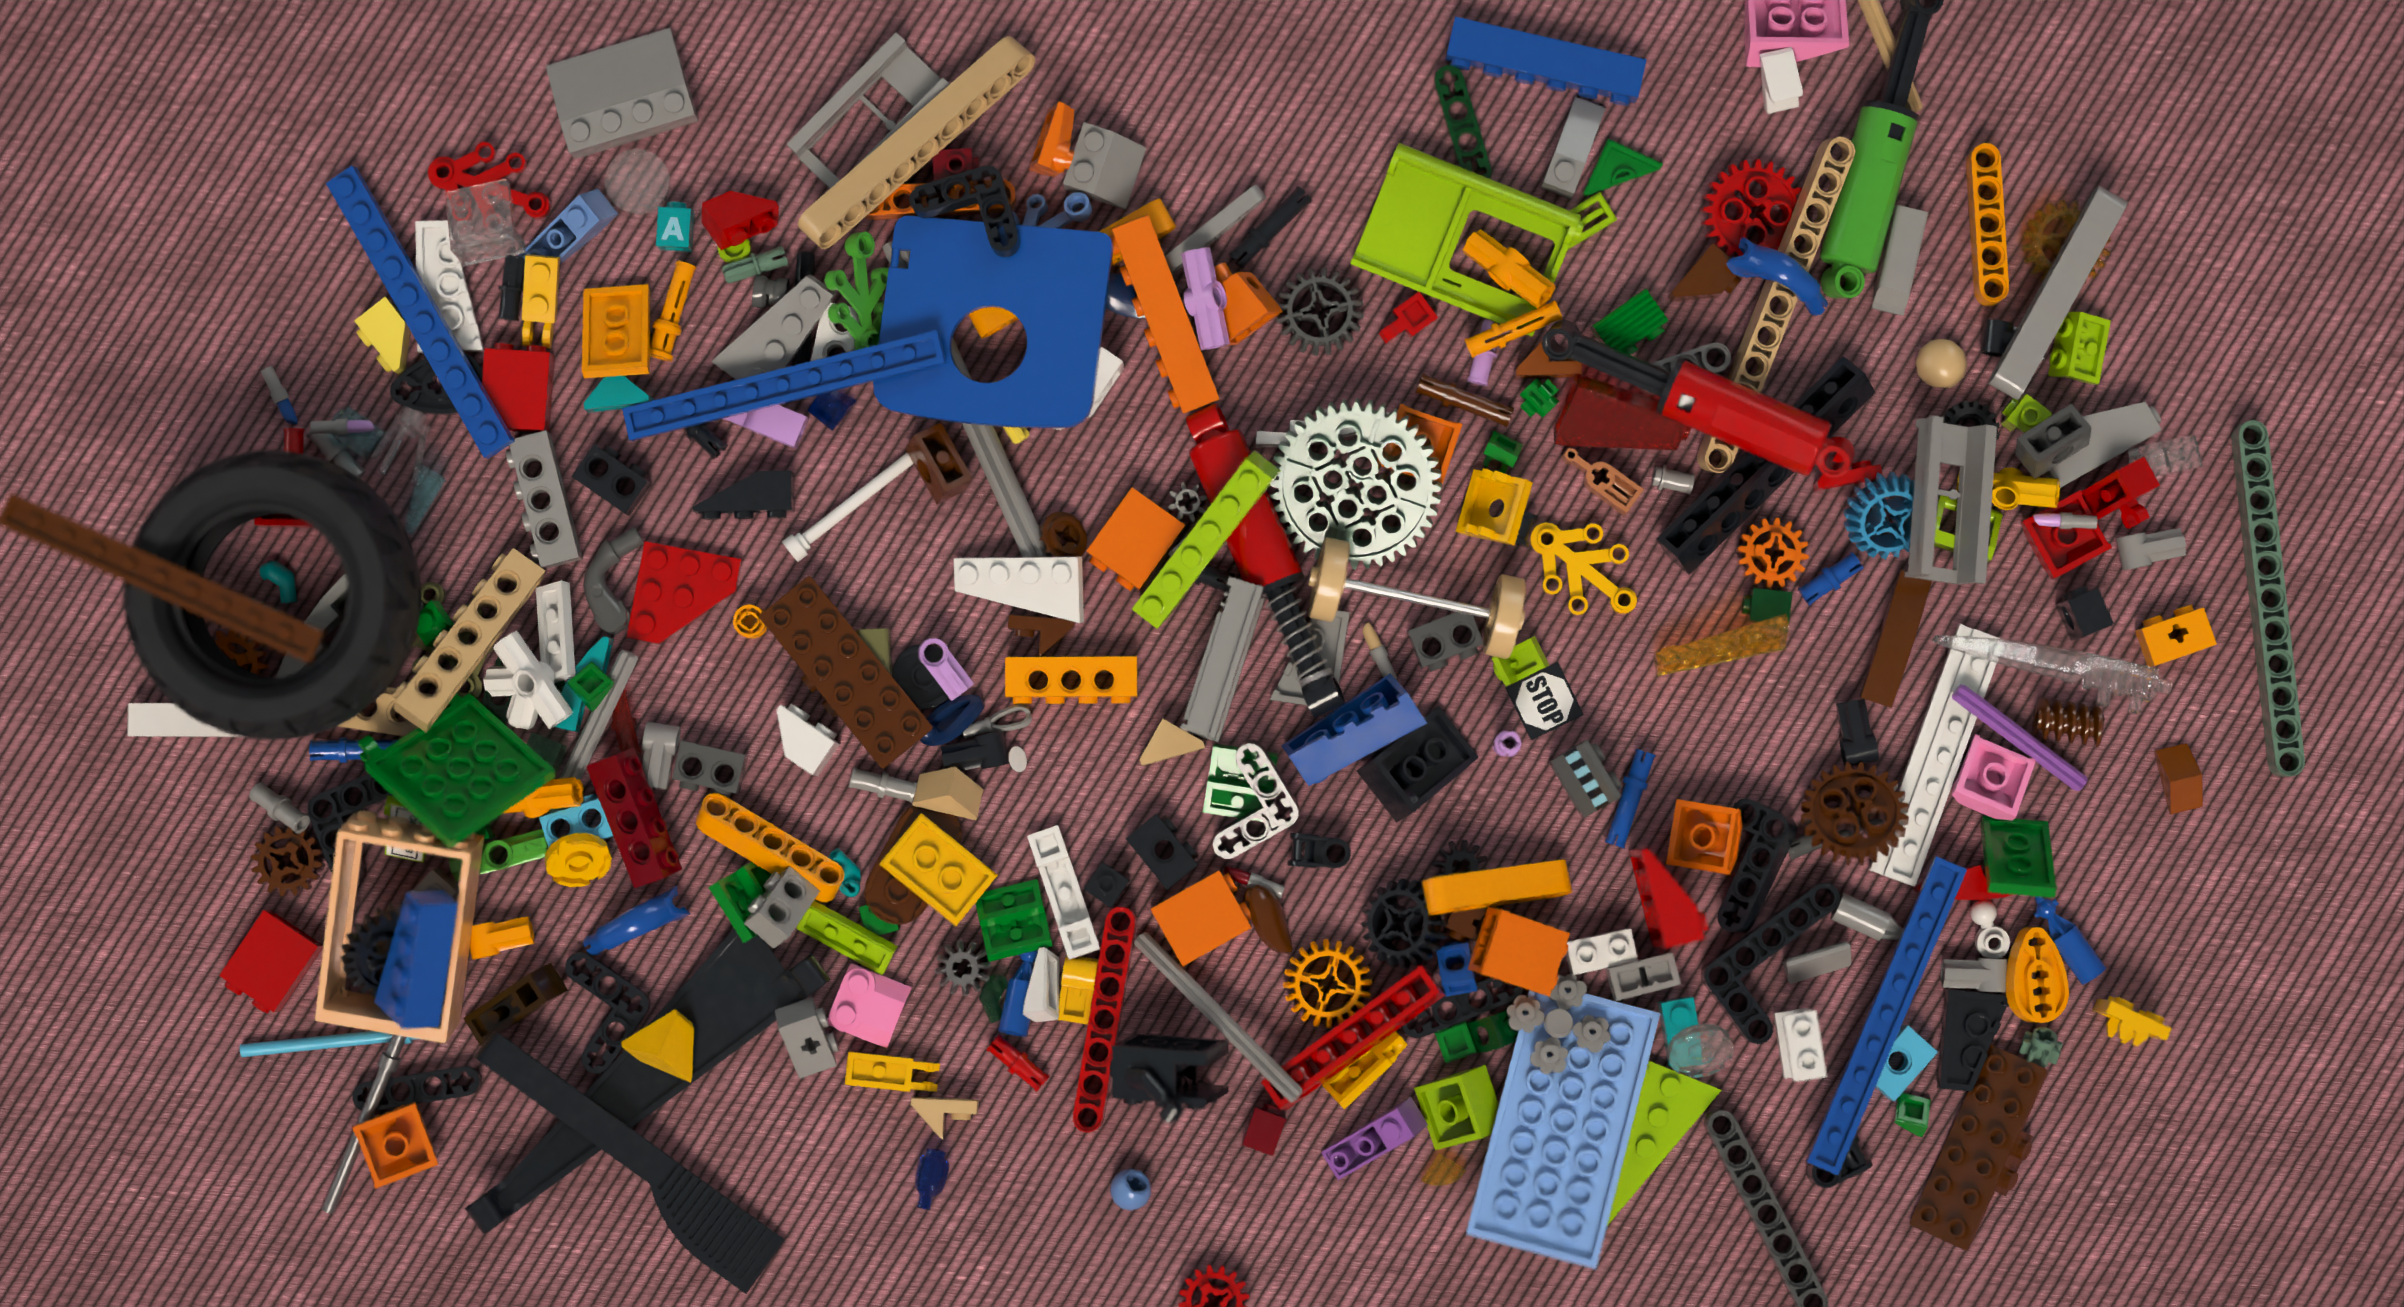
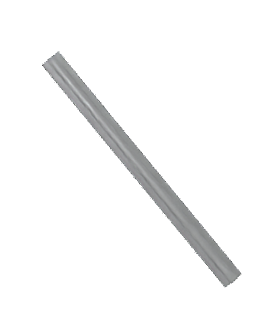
(996, 465)

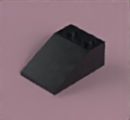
(1417, 765)

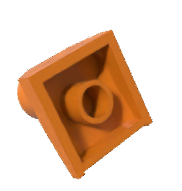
(1052, 149)
(1440, 433)
(1704, 837)
(396, 1144)

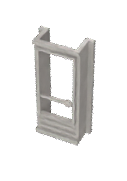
(900, 69)
(1975, 454)
(1224, 660)

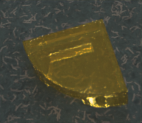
(1442, 1171)

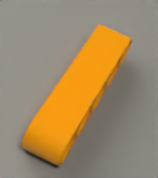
(1991, 209)
(758, 835)
(1497, 887)

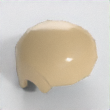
(1941, 363)

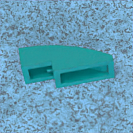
(600, 656)

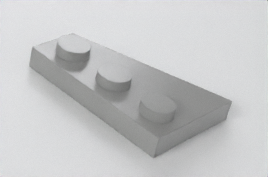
(1332, 639)

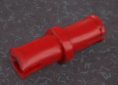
(1017, 1062)

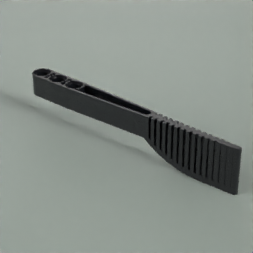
(694, 1211)

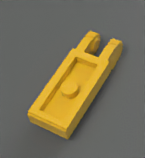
(540, 296)
(887, 1072)

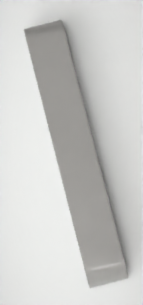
(2057, 292)

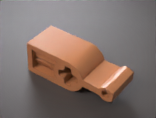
(1614, 478)

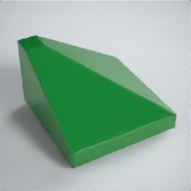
(591, 685)
(1912, 1113)

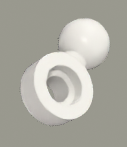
(1984, 913)

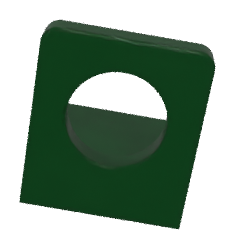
(1498, 1030)

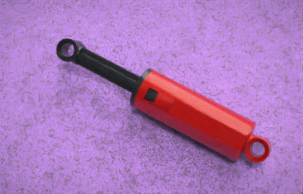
(1715, 405)

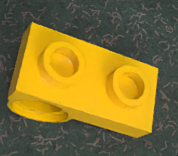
(1077, 989)

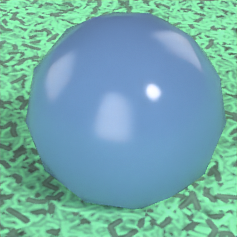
(1130, 1189)

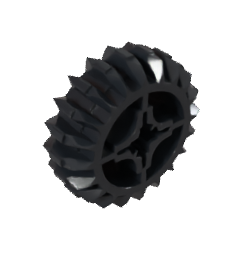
(1383, 935)

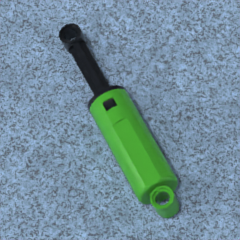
(1881, 154)

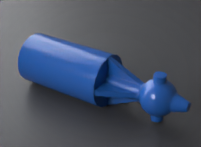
(2070, 942)
(1012, 1017)

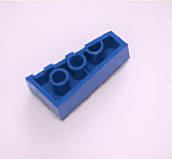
(1354, 730)

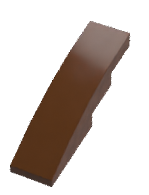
(1895, 639)

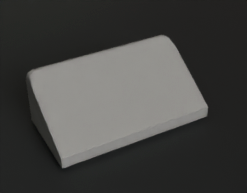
(1817, 962)

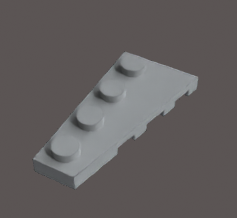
(778, 333)

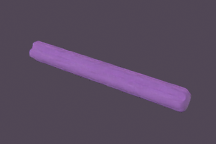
(2019, 737)

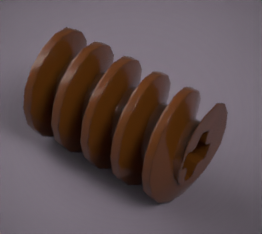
(2068, 720)

